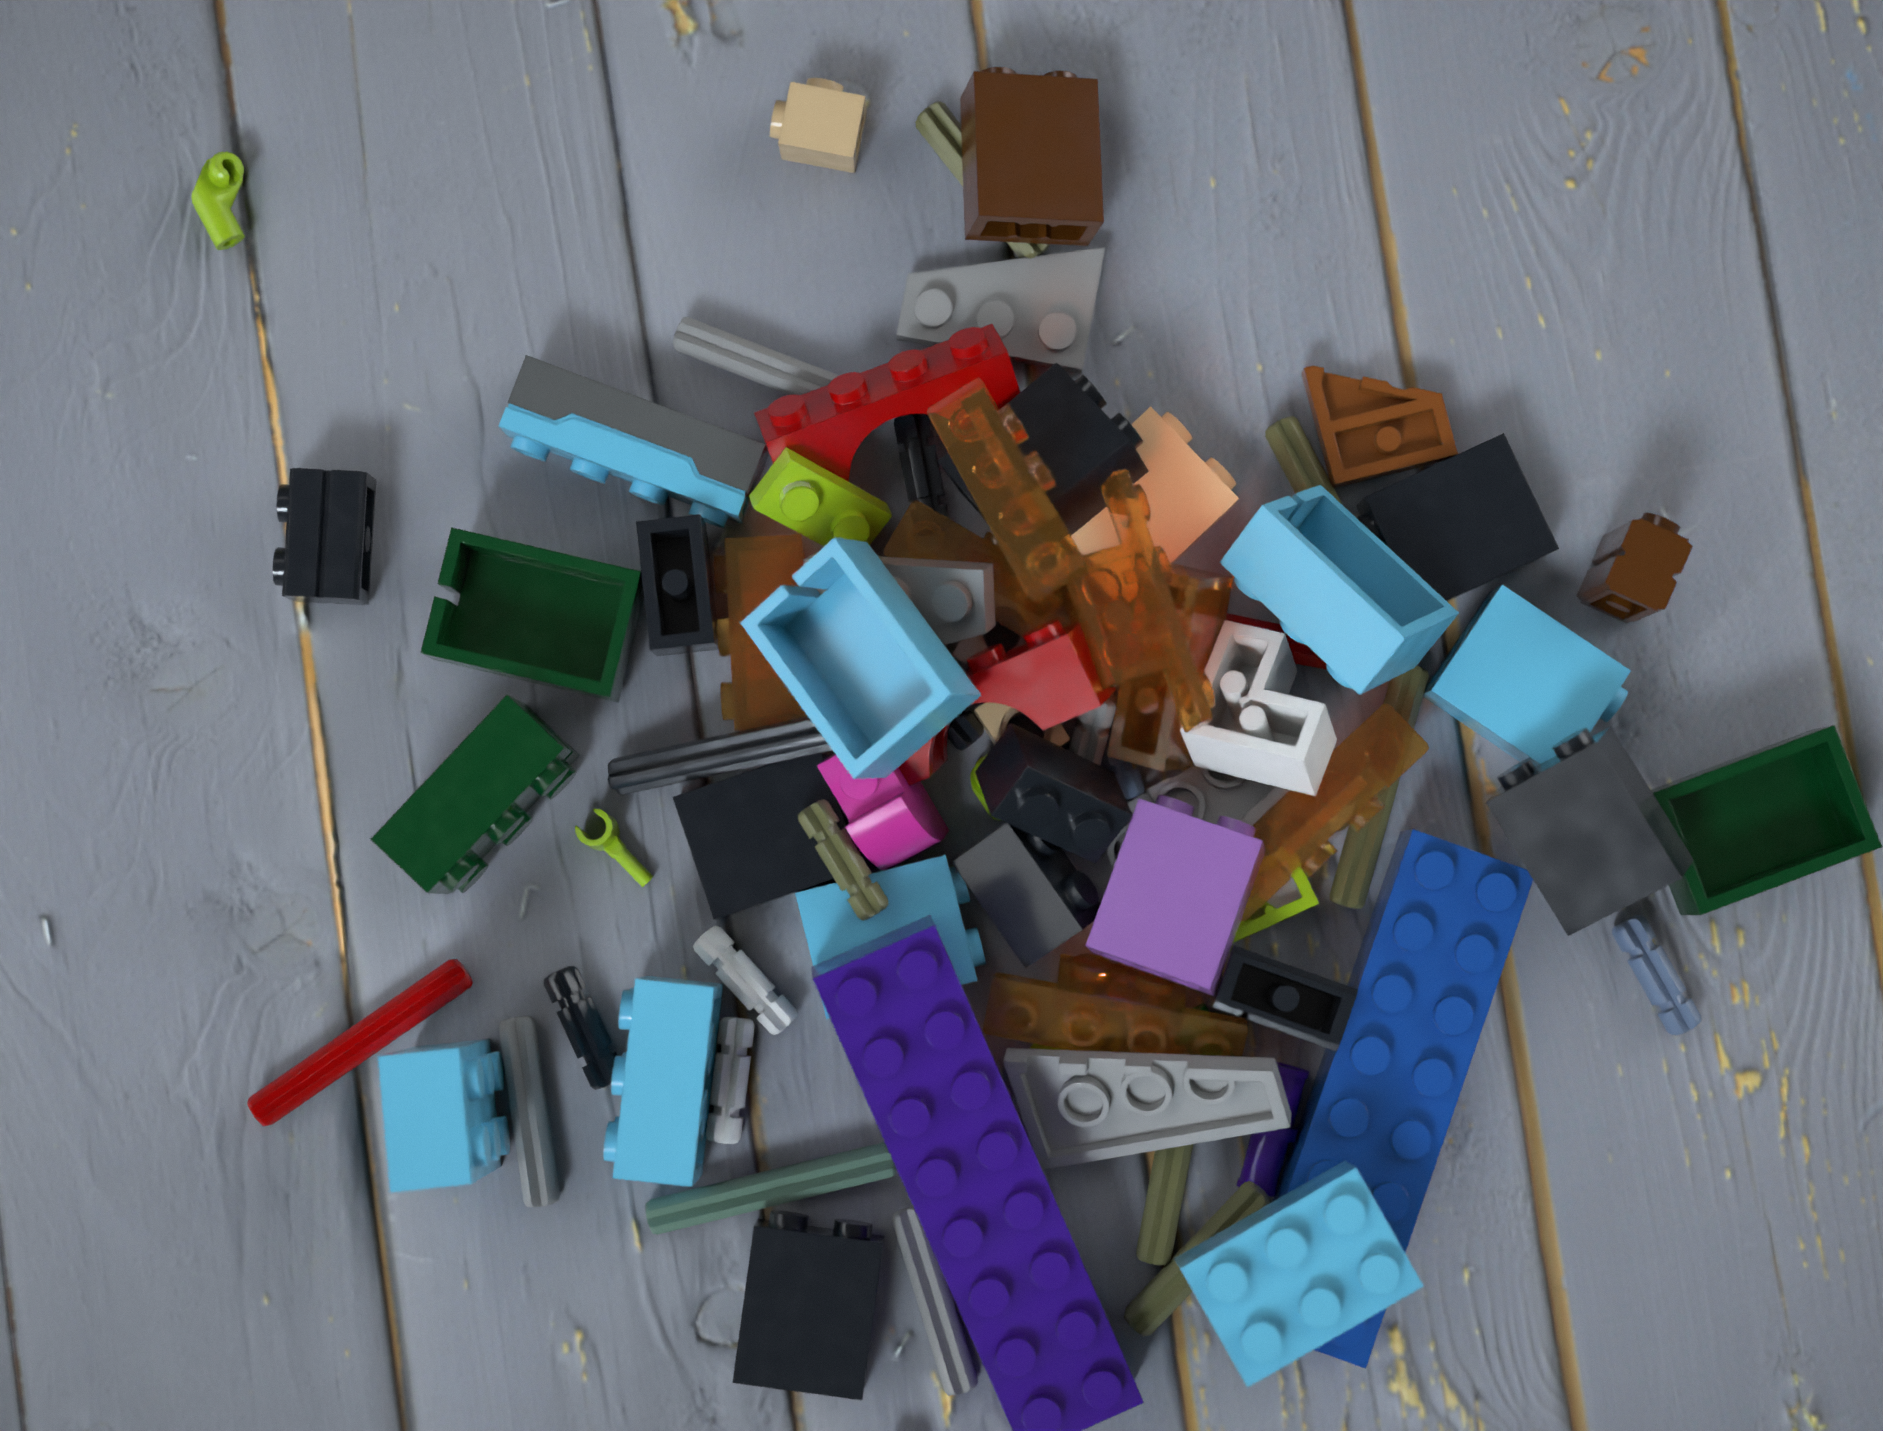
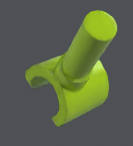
(615, 848)

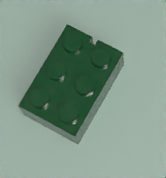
(535, 615)
(477, 799)
(1766, 820)

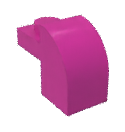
(885, 814)

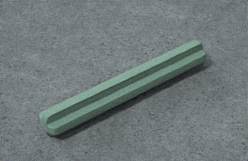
(769, 1188)

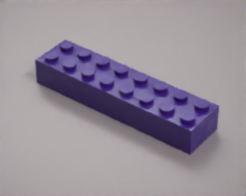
(975, 1181)

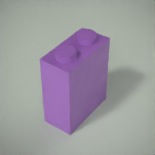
(1177, 893)

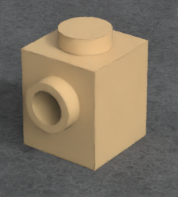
(820, 125)

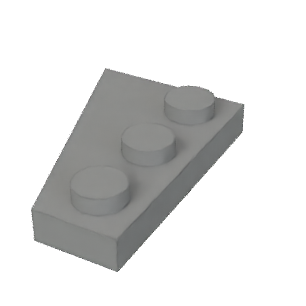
(1035, 304)
(949, 594)

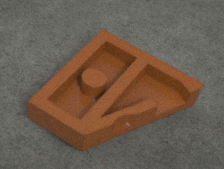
(1374, 427)

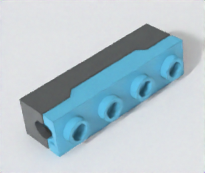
(632, 440)

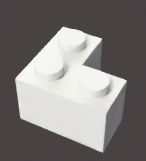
(1254, 722)

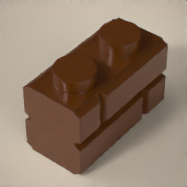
(1635, 568)

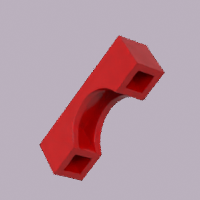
(837, 417)
(1044, 679)

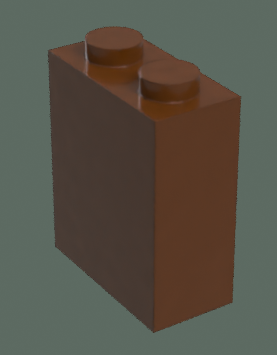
(1031, 157)

